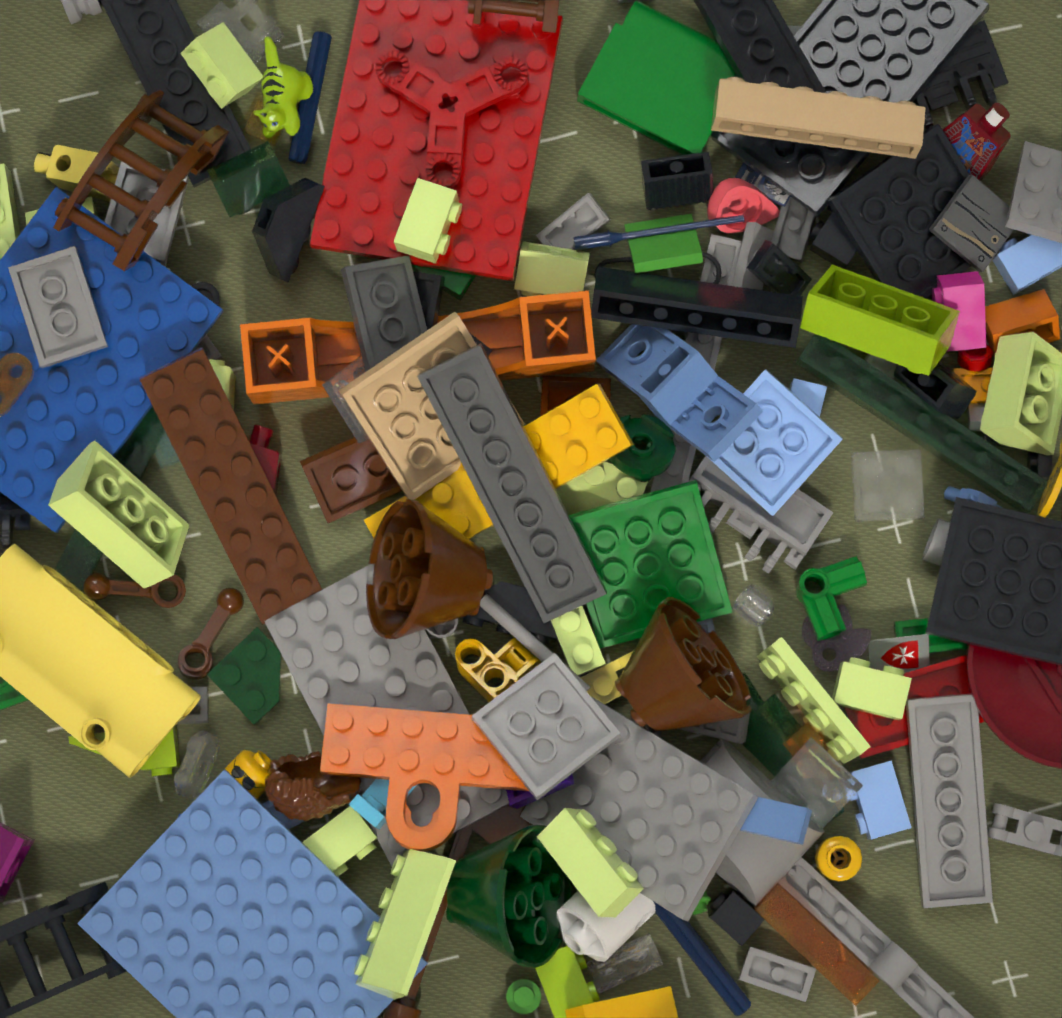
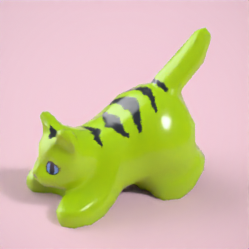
(281, 91)

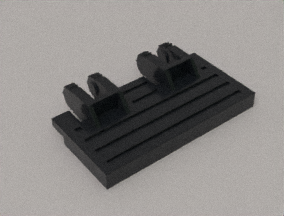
(970, 62)

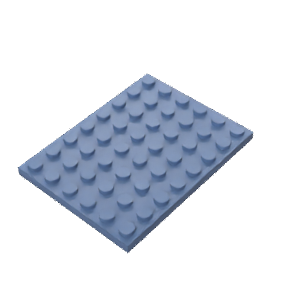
(238, 918)

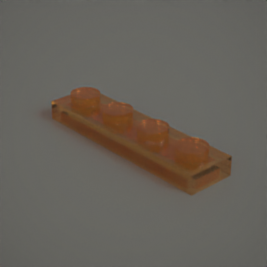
(816, 944)

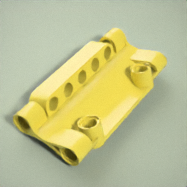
(85, 665)

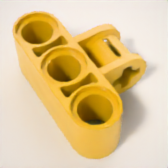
(508, 663)

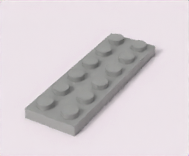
(949, 801)

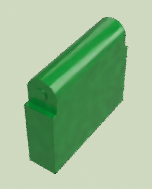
(658, 79)

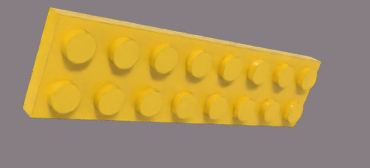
(567, 442)

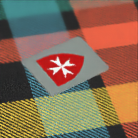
(900, 652)

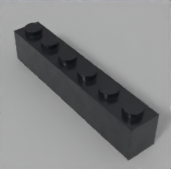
(696, 307)

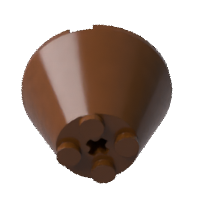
(422, 572)
(682, 673)

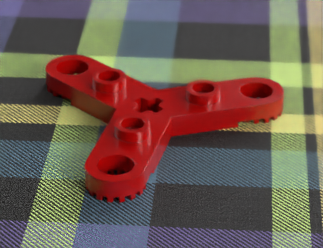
(428, 91)

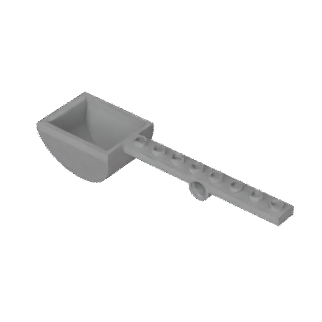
(760, 862)

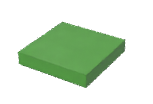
(665, 249)

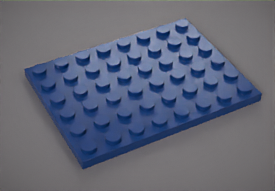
(97, 396)

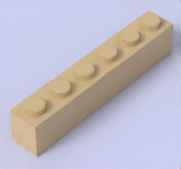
(818, 117)

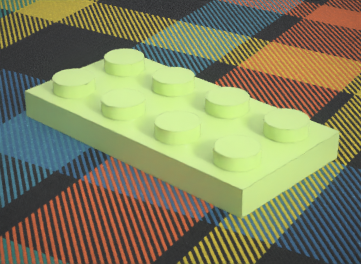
(806, 693)

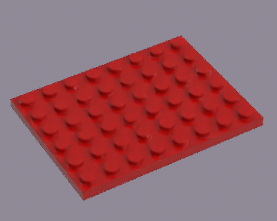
(383, 137)

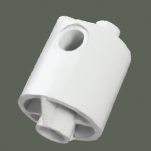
(601, 936)

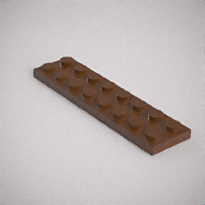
(230, 483)

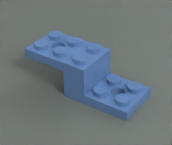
(680, 387)

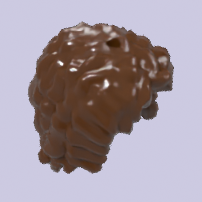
(301, 789)

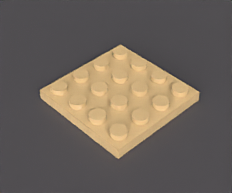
(399, 413)

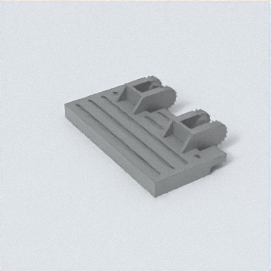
(792, 526)

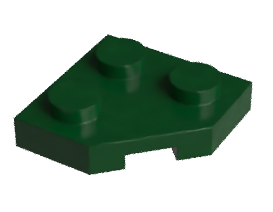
(251, 675)

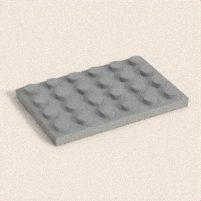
(659, 810)

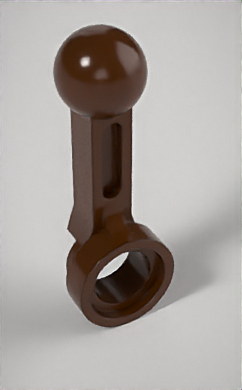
(98, 586)
(228, 603)

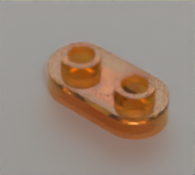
(11, 387)

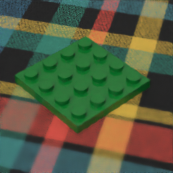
(650, 552)

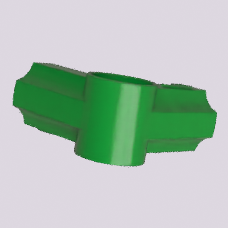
(821, 607)

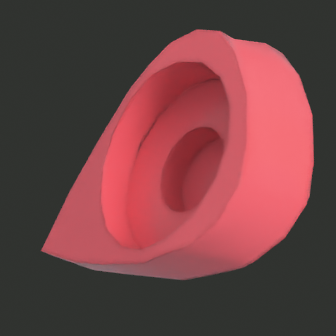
(737, 198)

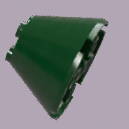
(511, 897)

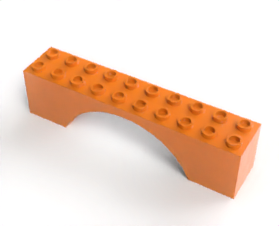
(525, 335)

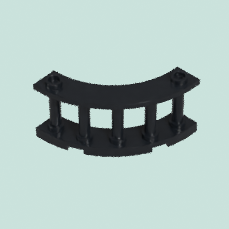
(53, 919)

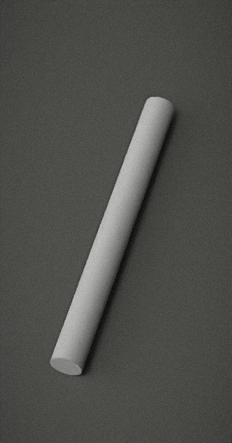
(520, 632)

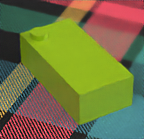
(879, 319)

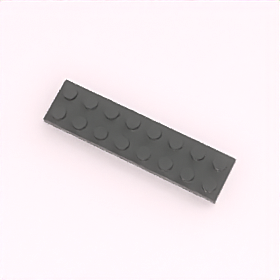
(512, 483)

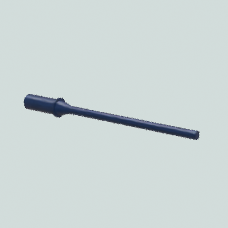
(610, 238)

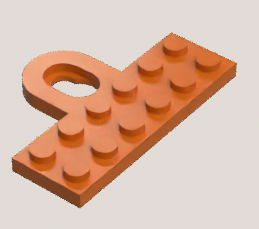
(413, 750)

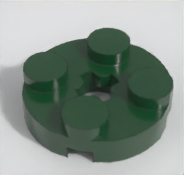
(658, 453)

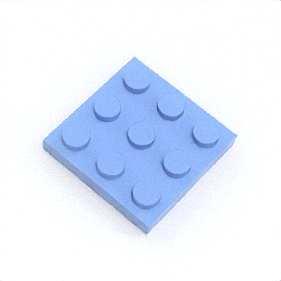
(778, 447)

